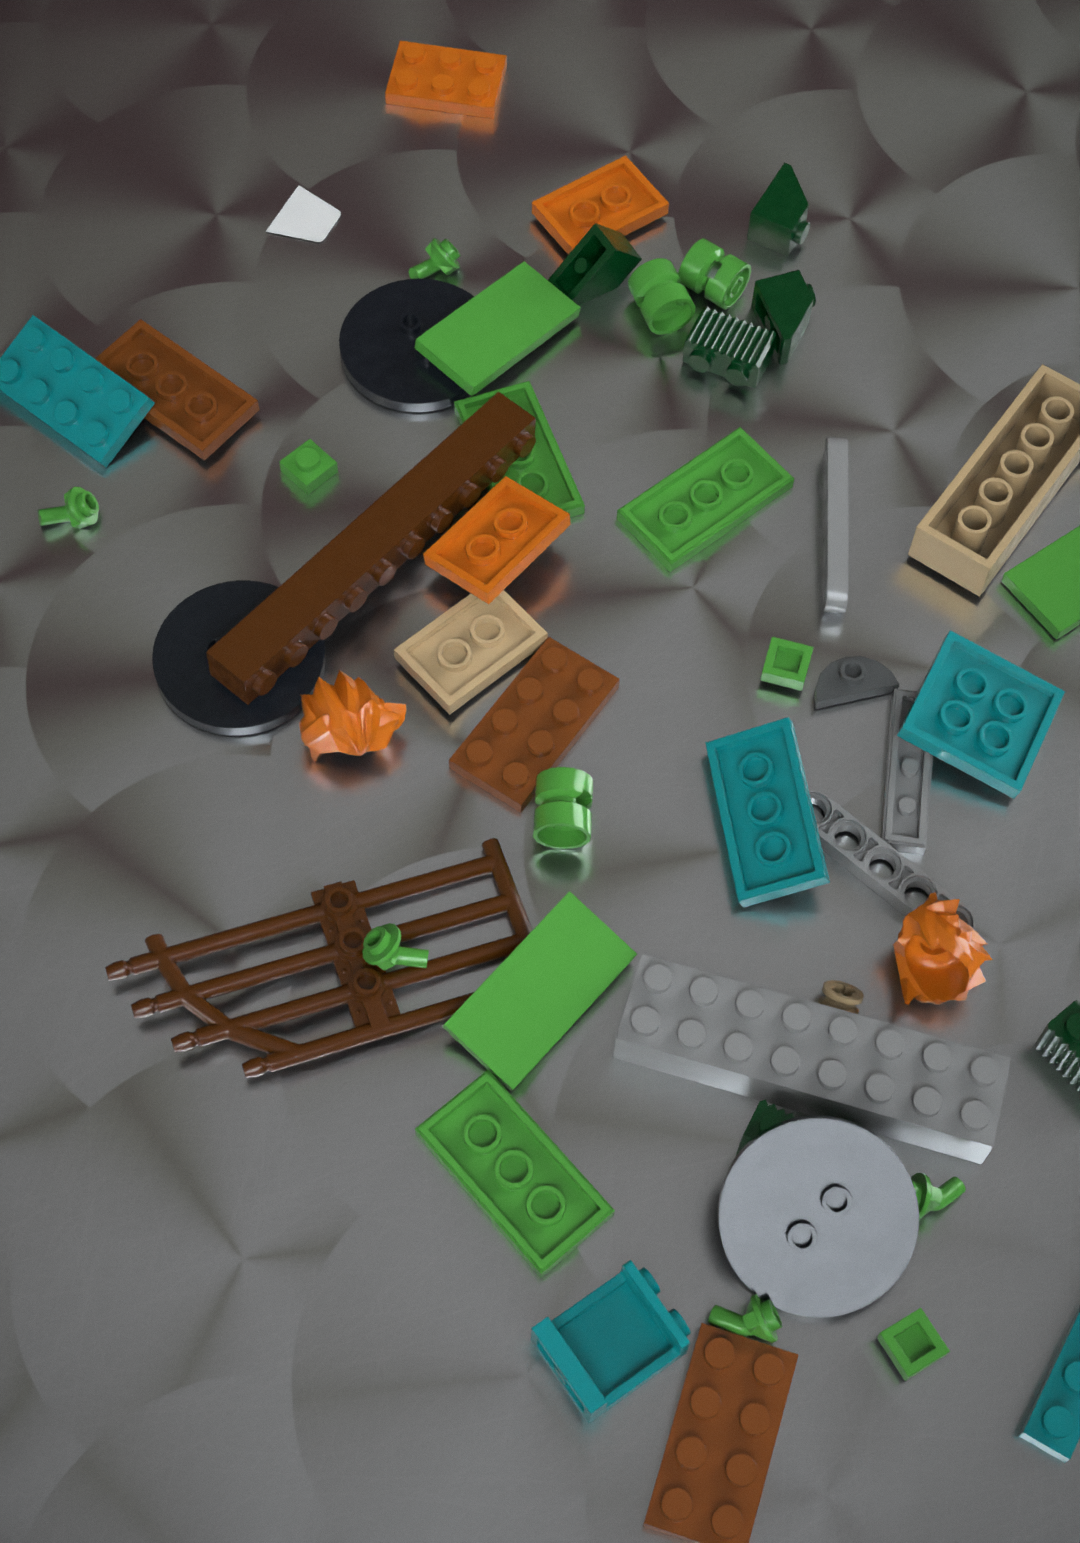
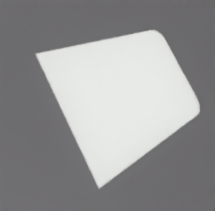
(305, 217)

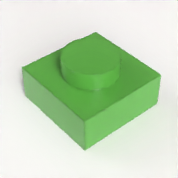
(308, 466)
(786, 663)
(913, 1344)

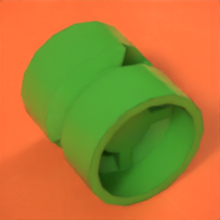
(716, 275)
(661, 296)
(564, 807)

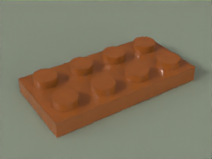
(189, 396)
(534, 723)
(721, 1439)

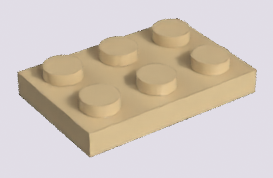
(469, 648)

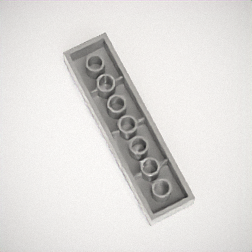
(813, 1058)

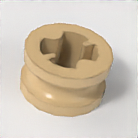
(841, 996)

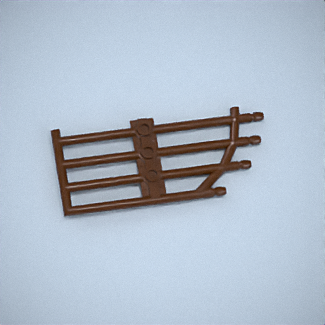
(363, 986)

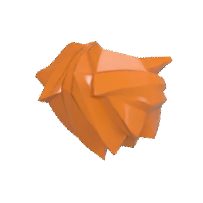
(347, 718)
(938, 953)

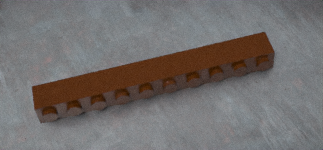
(371, 549)

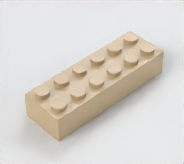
(1003, 484)

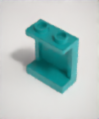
(612, 1341)

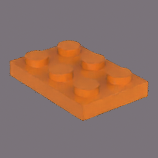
(446, 79)
(609, 196)
(497, 539)

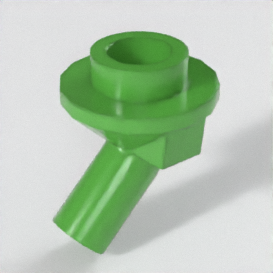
(442, 257)
(79, 508)
(384, 949)
(934, 1198)
(759, 1320)

